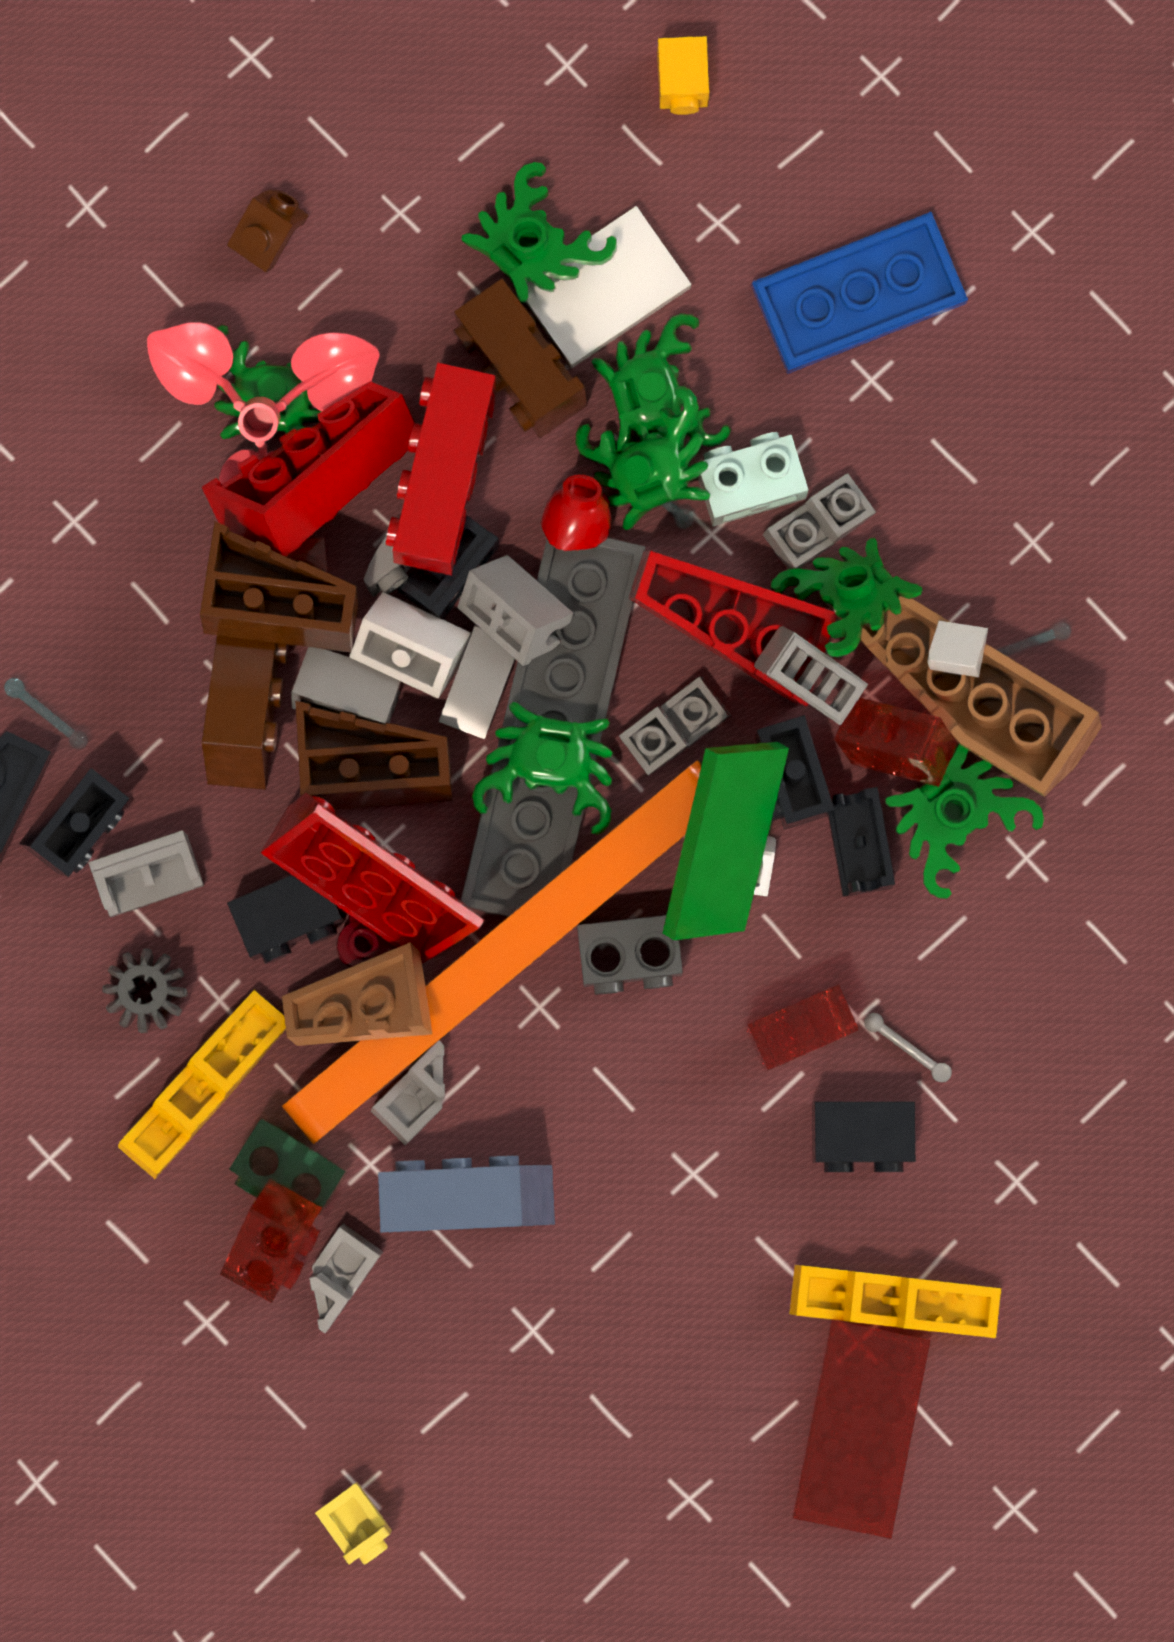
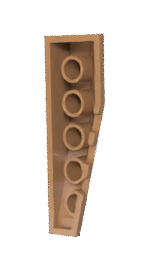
(1001, 715)

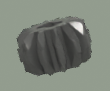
(161, 995)

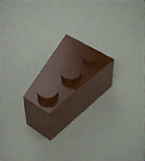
(520, 359)
(274, 598)
(241, 711)
(368, 762)

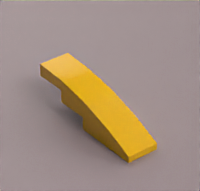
(204, 1084)
(895, 1301)

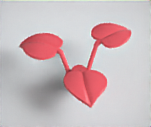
(197, 355)

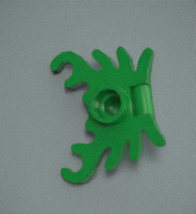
(528, 245)
(268, 382)
(648, 385)
(651, 469)
(856, 590)
(552, 756)
(954, 811)

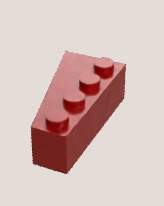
(443, 468)
(314, 470)
(727, 613)

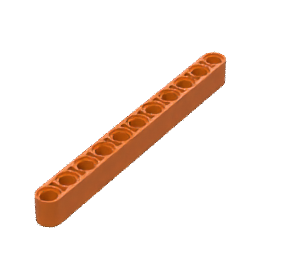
(502, 955)

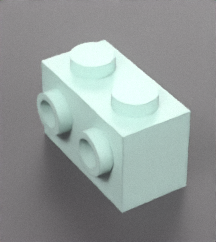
(752, 478)

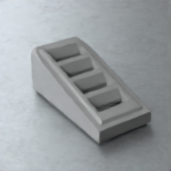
(784, 658)

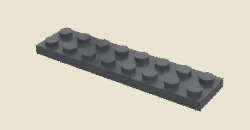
(536, 835)

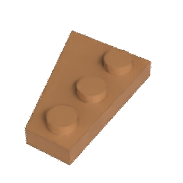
(363, 1002)

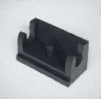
(440, 592)
(860, 843)

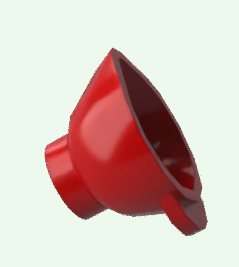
(577, 515)

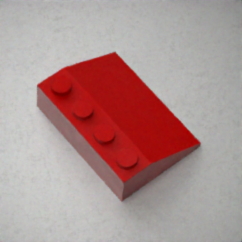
(367, 879)

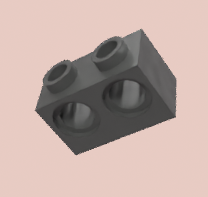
(627, 939)

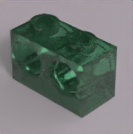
(294, 1161)

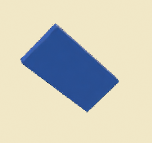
(859, 292)

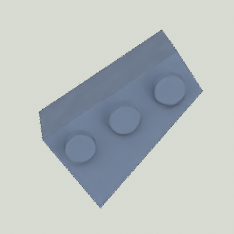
(465, 1195)

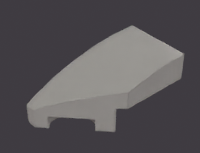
(415, 1097)
(340, 1273)

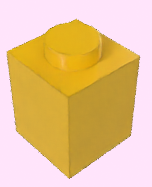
(683, 74)

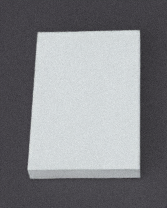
(612, 296)

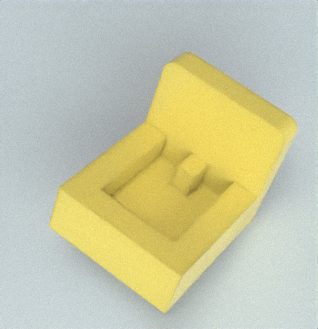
(355, 1525)

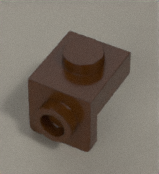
(267, 228)

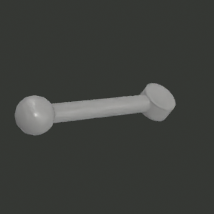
(940, 1071)

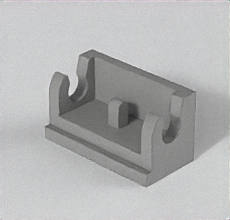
(513, 609)
(345, 685)
(146, 873)

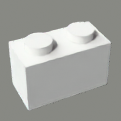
(410, 645)

